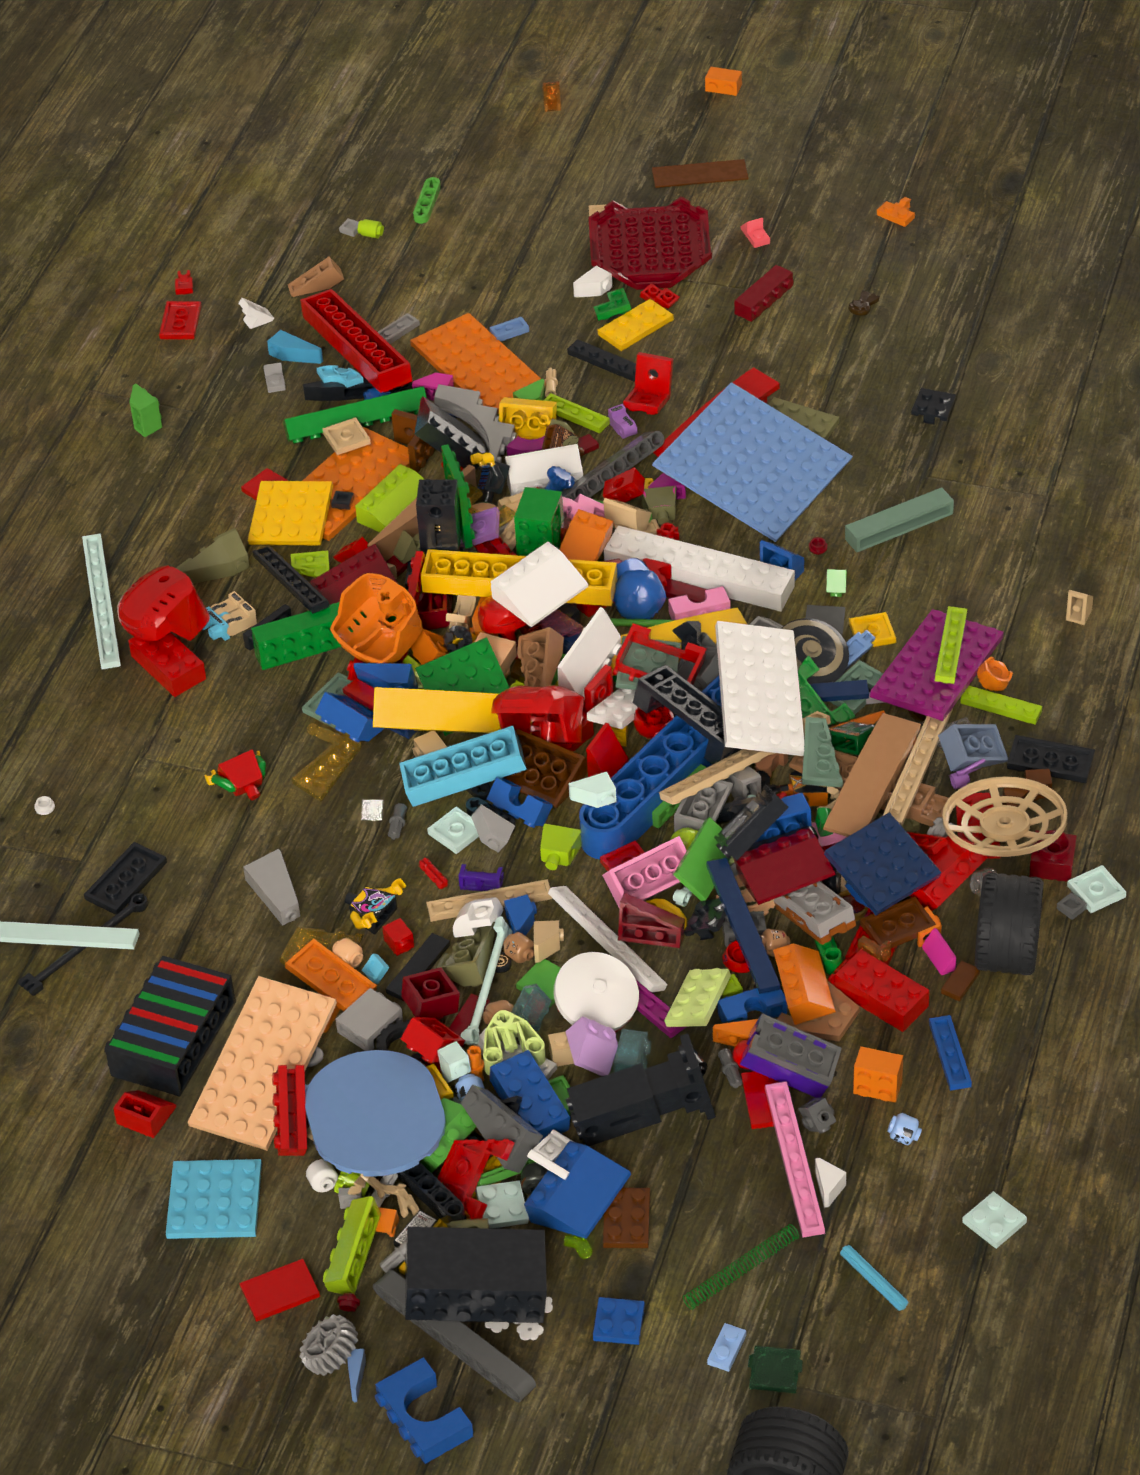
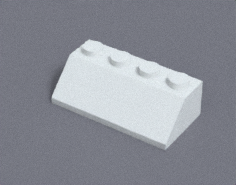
(532, 467)

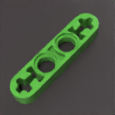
(426, 200)

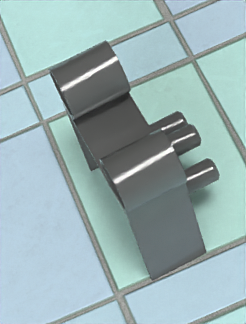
(709, 669)

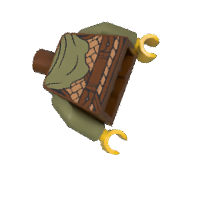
(558, 434)

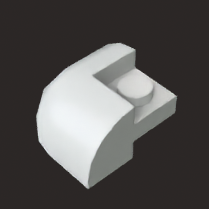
(476, 914)

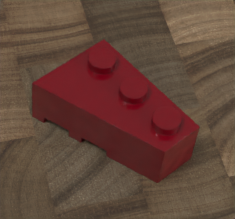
(433, 610)
(648, 923)

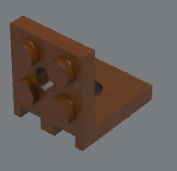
(418, 450)

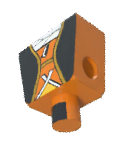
(813, 794)

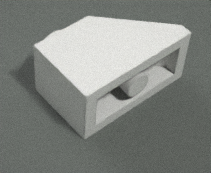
(593, 283)

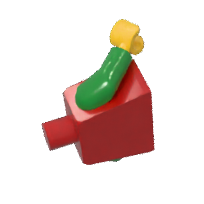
(240, 774)

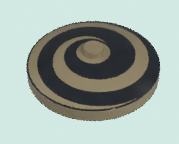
(824, 647)

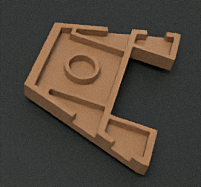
(829, 1026)

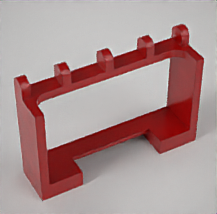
(642, 636)

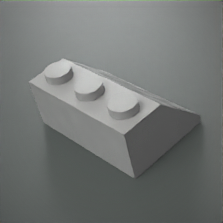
(701, 806)

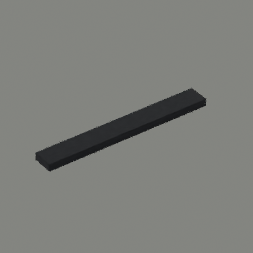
(290, 579)

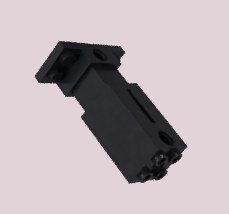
(438, 517)
(638, 1096)

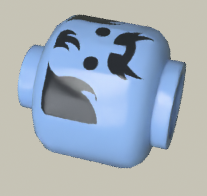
(464, 1084)
(904, 1129)

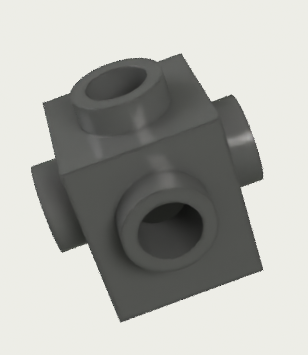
(817, 1115)

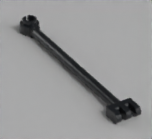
(33, 984)

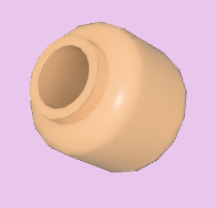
(348, 951)

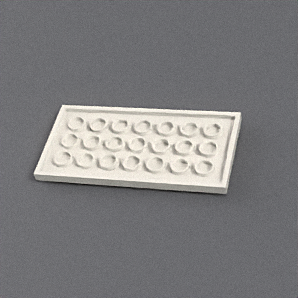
(759, 688)

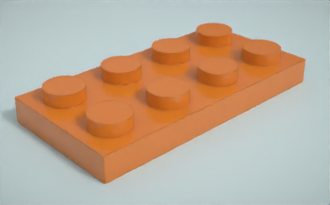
(329, 974)

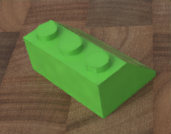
(458, 1127)

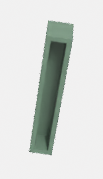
(899, 519)

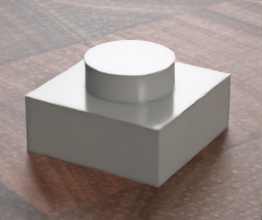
(345, 1199)

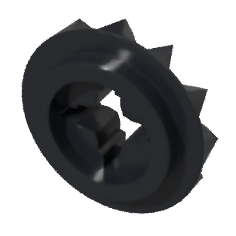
(459, 632)

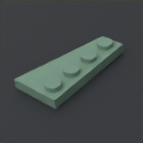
(819, 756)

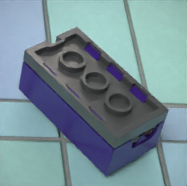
(790, 1056)

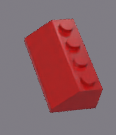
(956, 866)

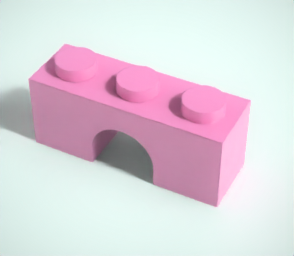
(682, 607)

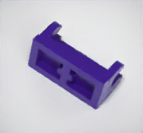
(480, 880)

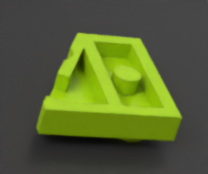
(311, 563)

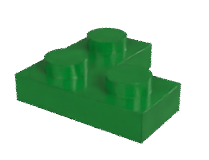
(617, 304)

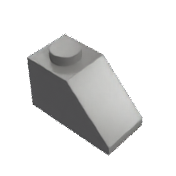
(492, 828)

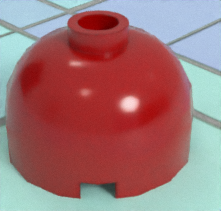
(652, 722)

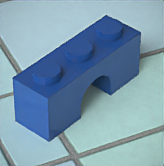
(505, 796)
(737, 1006)

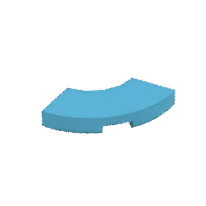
(333, 373)

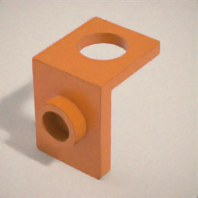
(921, 934)

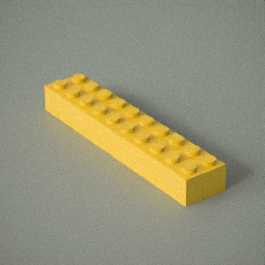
(472, 572)

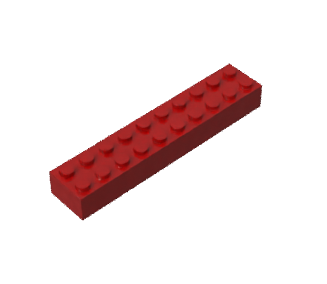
(356, 341)

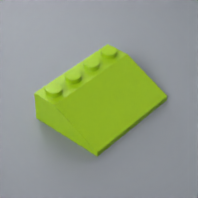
(388, 498)

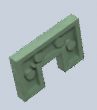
(859, 671)

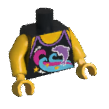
(374, 906)

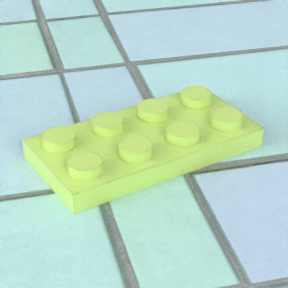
(697, 997)

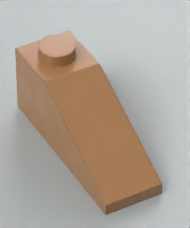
(318, 278)

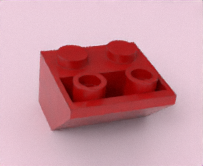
(142, 1112)

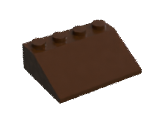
(548, 769)

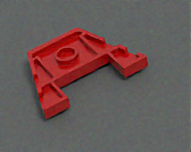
(465, 1166)

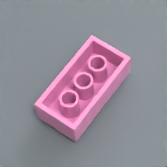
(647, 873)

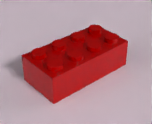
(168, 662)
(882, 990)

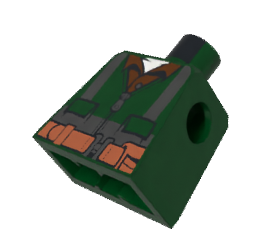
(855, 737)

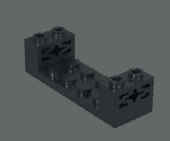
(687, 702)

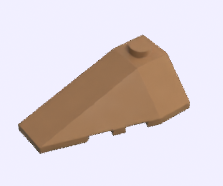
(540, 656)

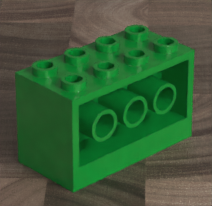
(538, 520)

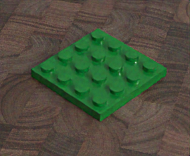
(453, 472)
(465, 670)

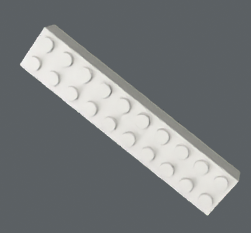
(707, 568)

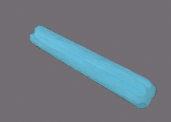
(874, 1277)

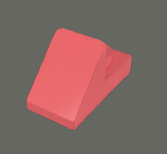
(755, 233)

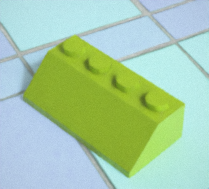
(352, 1246)

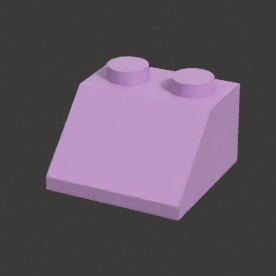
(592, 1045)

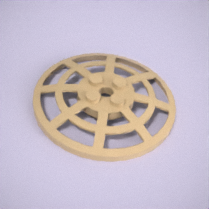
(1016, 818)

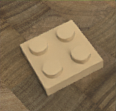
(346, 436)

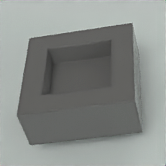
(1071, 906)

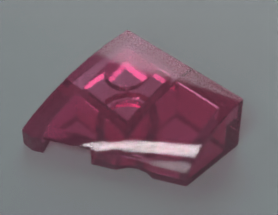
(561, 623)

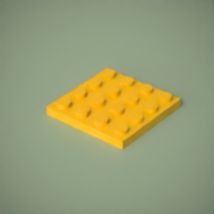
(290, 513)

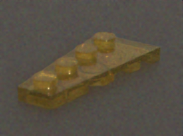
(325, 770)

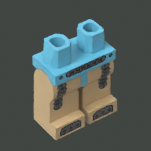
(230, 617)

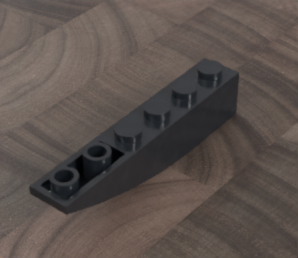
(336, 391)

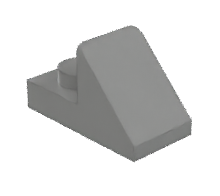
(274, 377)

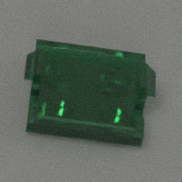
(775, 1369)

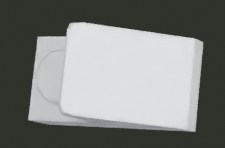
(255, 314)

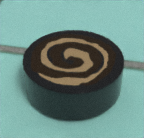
(504, 963)

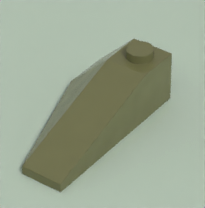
(219, 560)
(470, 958)

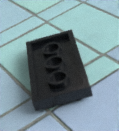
(1061, 759)
(125, 878)

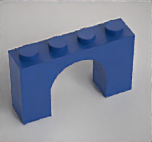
(426, 1438)

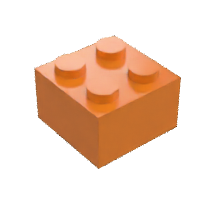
(878, 1074)

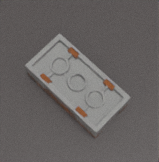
(817, 911)

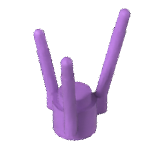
(961, 778)

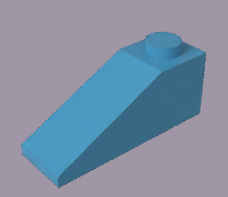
(291, 348)

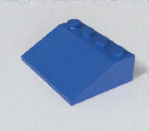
(583, 1197)

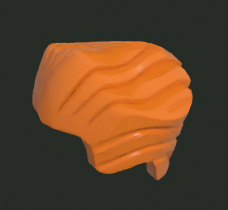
(994, 675)

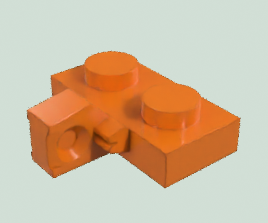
(897, 212)

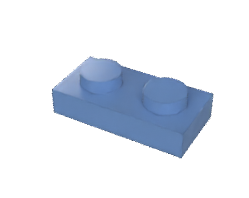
(509, 329)

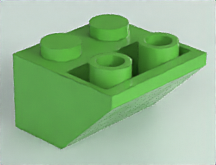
(145, 411)

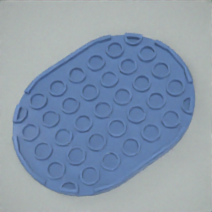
(374, 1113)

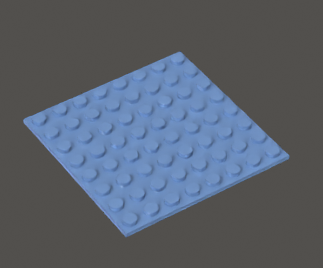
(752, 461)

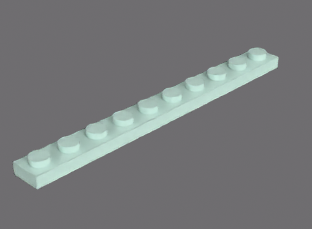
(101, 601)

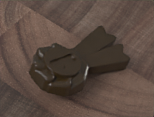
(862, 306)

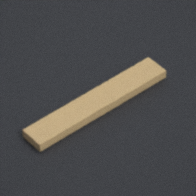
(451, 906)

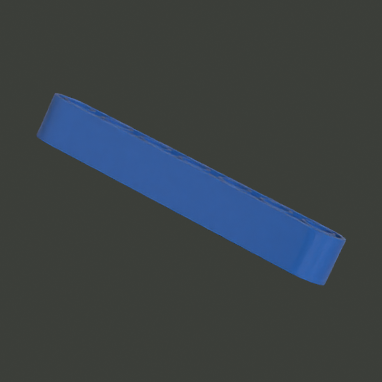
(658, 765)

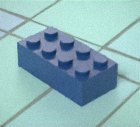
(539, 1103)

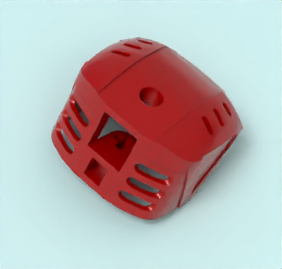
(162, 604)
(518, 702)

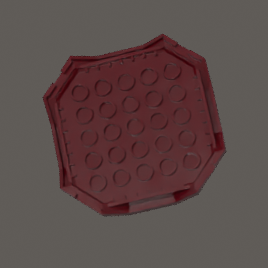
(650, 242)

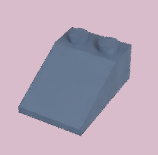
(970, 743)

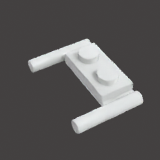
(547, 1152)

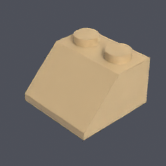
(626, 515)

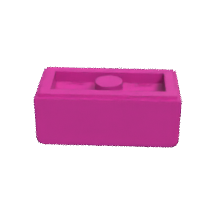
(939, 952)

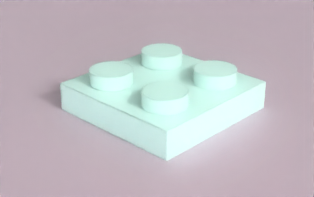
(454, 830)
(1096, 888)
(504, 1204)
(994, 1219)

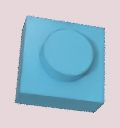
(375, 968)

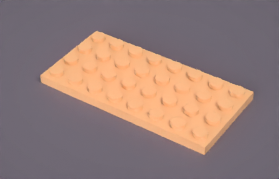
(273, 1029)

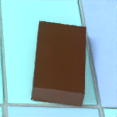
(960, 981)

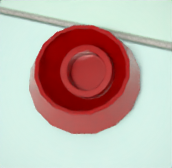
(734, 958)

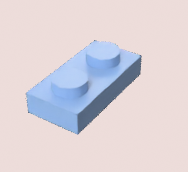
(726, 1347)

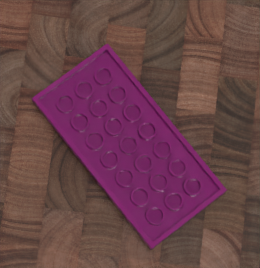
(911, 675)

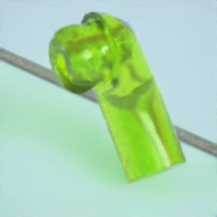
(580, 1244)

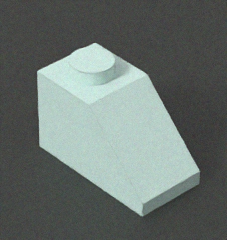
(593, 790)
(453, 1061)

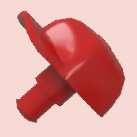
(498, 619)

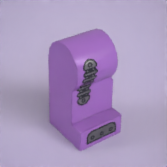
(621, 421)

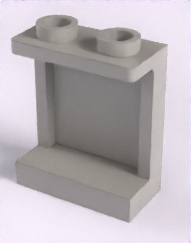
(367, 1018)

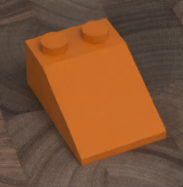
(586, 536)

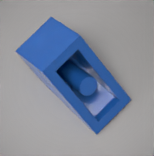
(520, 913)

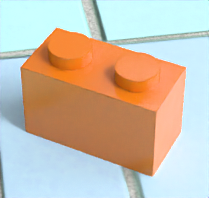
(723, 81)

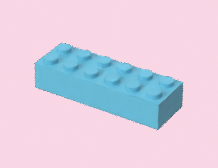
(462, 766)

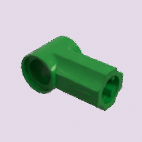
(830, 955)

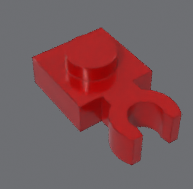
(184, 283)

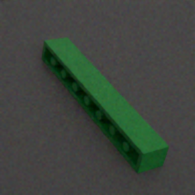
(365, 411)

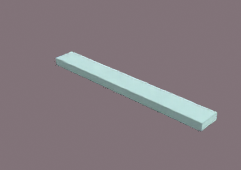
(68, 935)

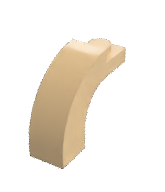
(463, 611)

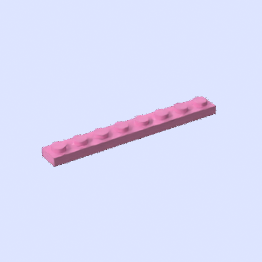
(794, 1159)

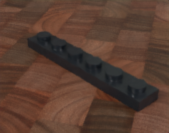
(604, 360)

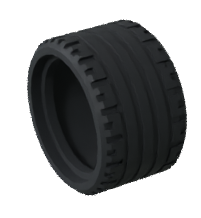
(1008, 923)
(787, 1444)

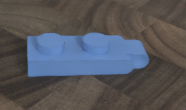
(859, 645)

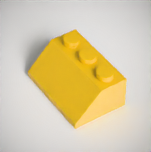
(525, 415)

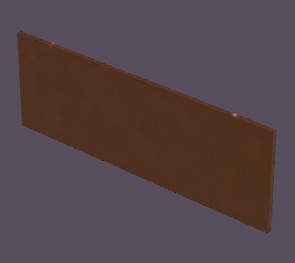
(699, 173)

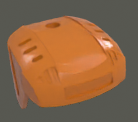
(375, 637)

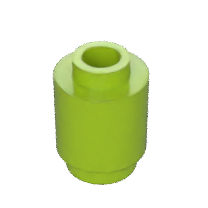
(370, 228)

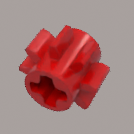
(669, 531)

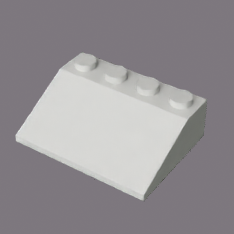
(538, 584)
(589, 653)

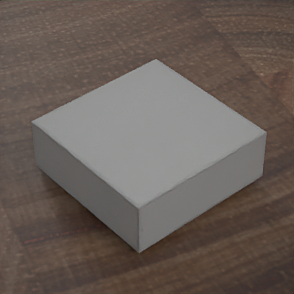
(349, 227)

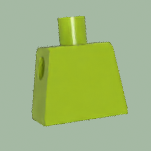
(559, 845)

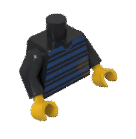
(492, 475)

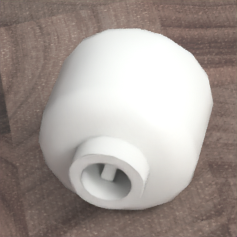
(321, 1175)

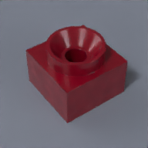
(1054, 860)
(430, 994)

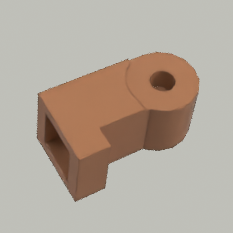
(771, 762)

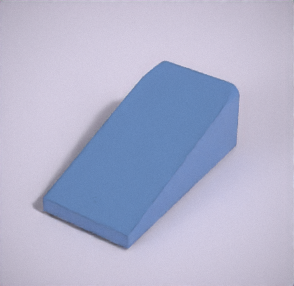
(356, 1368)

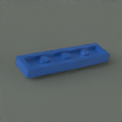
(950, 1052)

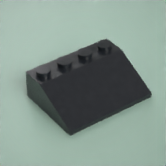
(440, 429)

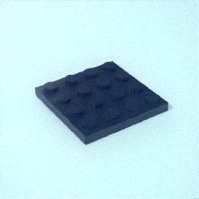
(882, 863)

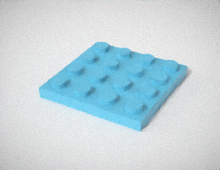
(214, 1199)

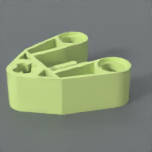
(505, 1028)

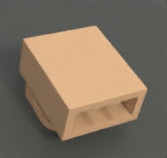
(503, 649)

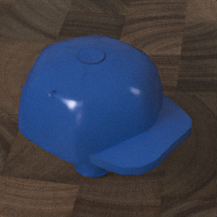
(637, 590)

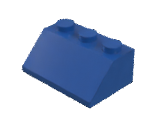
(347, 716)

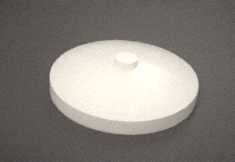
(597, 989)

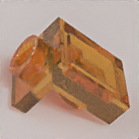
(871, 947)

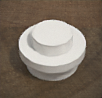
(44, 805)

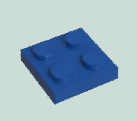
(618, 1321)

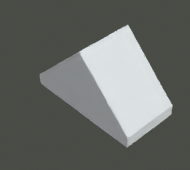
(830, 1180)

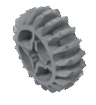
(328, 1344)

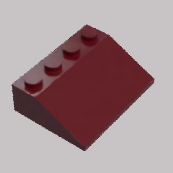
(337, 579)
(783, 866)

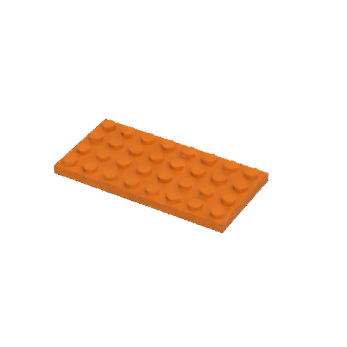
(474, 359)
(358, 473)

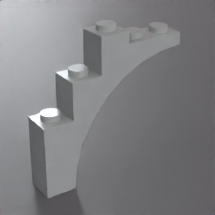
(484, 419)

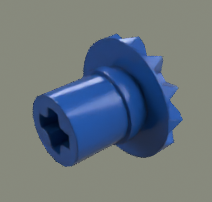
(559, 479)

